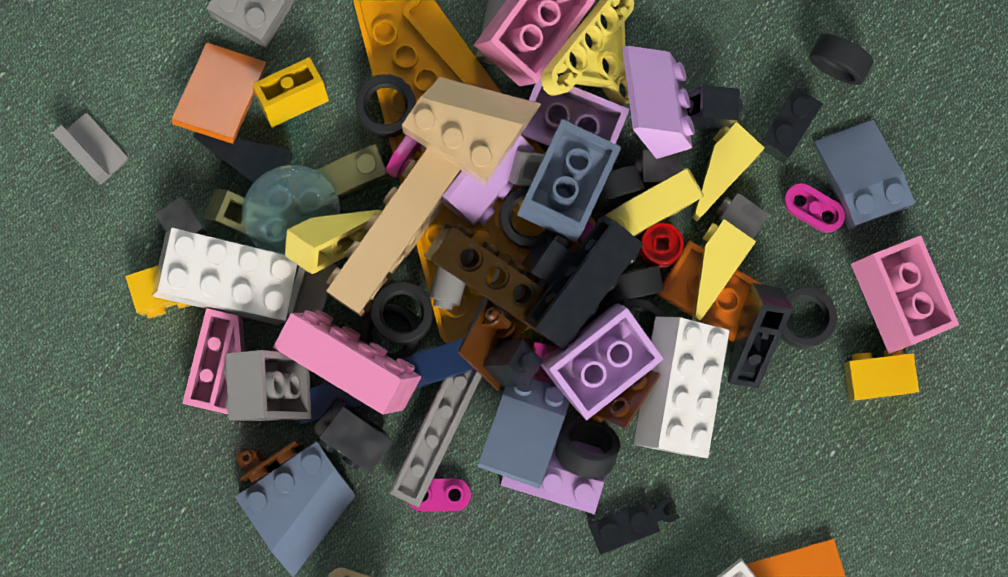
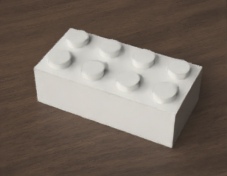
(224, 276)
(684, 400)

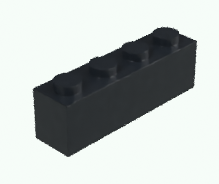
(584, 282)

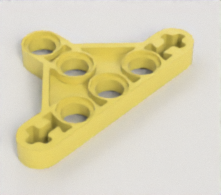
(589, 68)

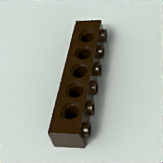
(446, 253)

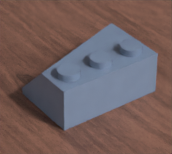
(297, 505)

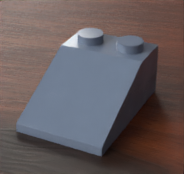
(863, 174)
(569, 181)
(525, 432)

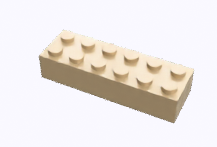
(392, 233)

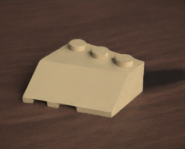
(469, 125)

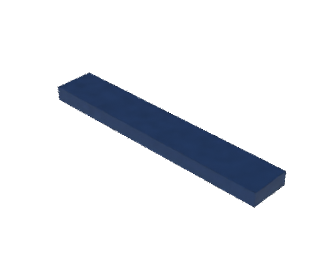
(432, 364)

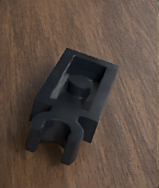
(629, 525)

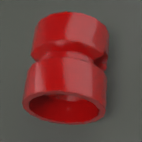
(661, 245)

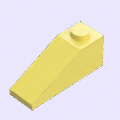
(728, 160)
(657, 203)
(325, 239)
(719, 260)

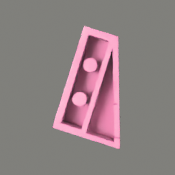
(207, 383)

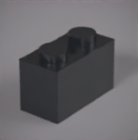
(714, 107)
(790, 124)
(352, 435)

